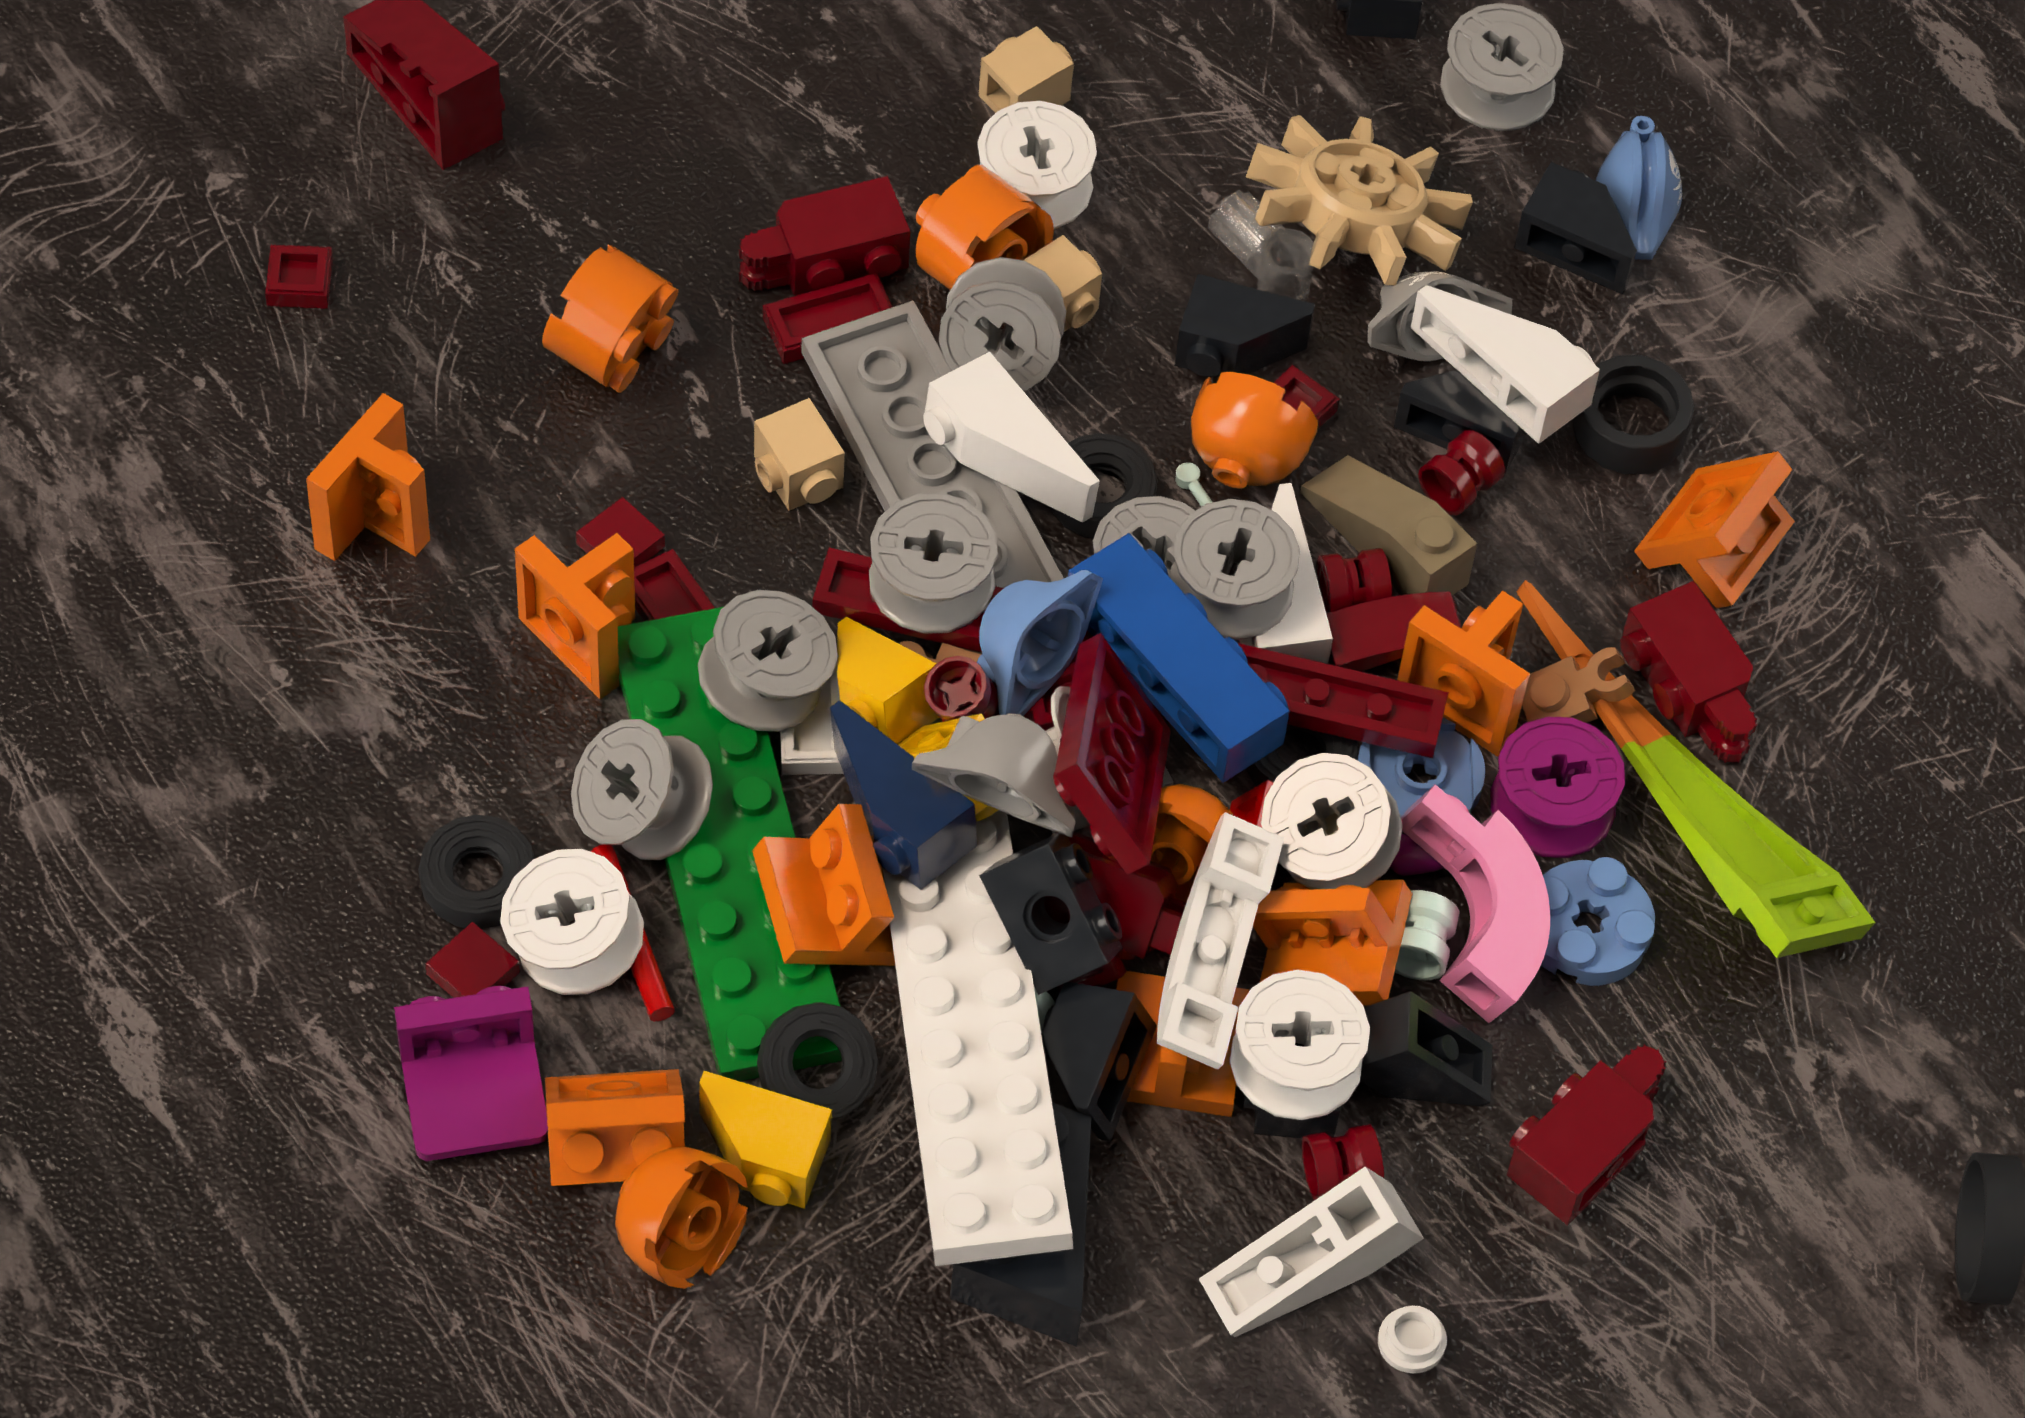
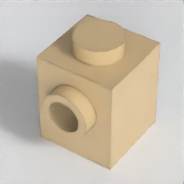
(1026, 71)
(1076, 277)
(798, 455)

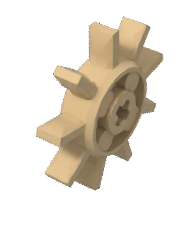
(1358, 198)

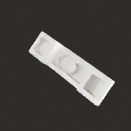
(1213, 940)

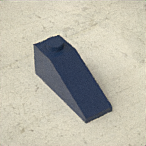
(912, 820)

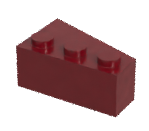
(428, 76)

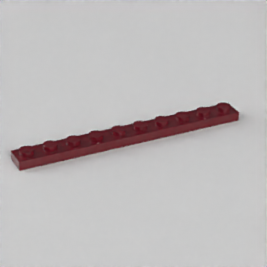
(1316, 693)

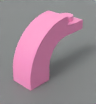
(1503, 898)

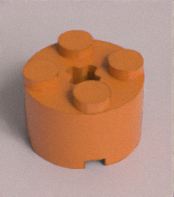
(978, 222)
(611, 317)

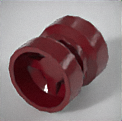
(1456, 477)
(1353, 579)
(953, 685)
(1334, 1159)

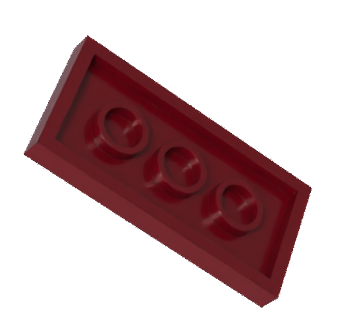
(1112, 755)

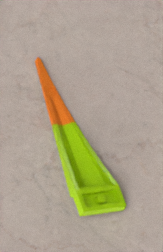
(1749, 860)

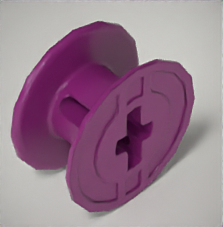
(1558, 785)

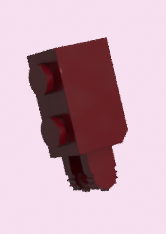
(828, 239)
(1692, 668)
(1140, 900)
(1588, 1134)

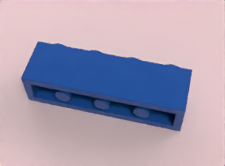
(1183, 660)

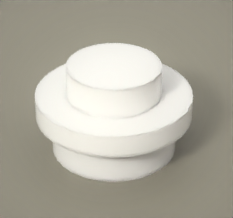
(1412, 1339)

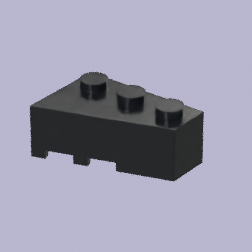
(1046, 1287)

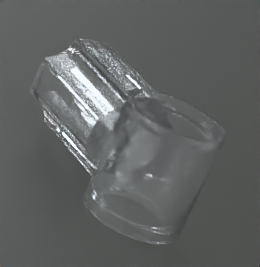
(1270, 252)

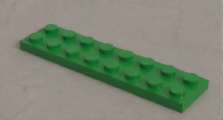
(715, 874)

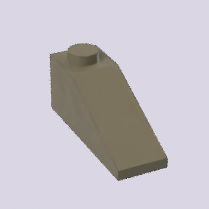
(1417, 535)

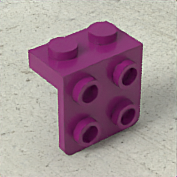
(471, 1073)

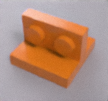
(370, 485)
(1722, 525)
(579, 606)
(1471, 666)
(828, 893)
(1336, 932)
(1170, 1077)
(611, 1123)

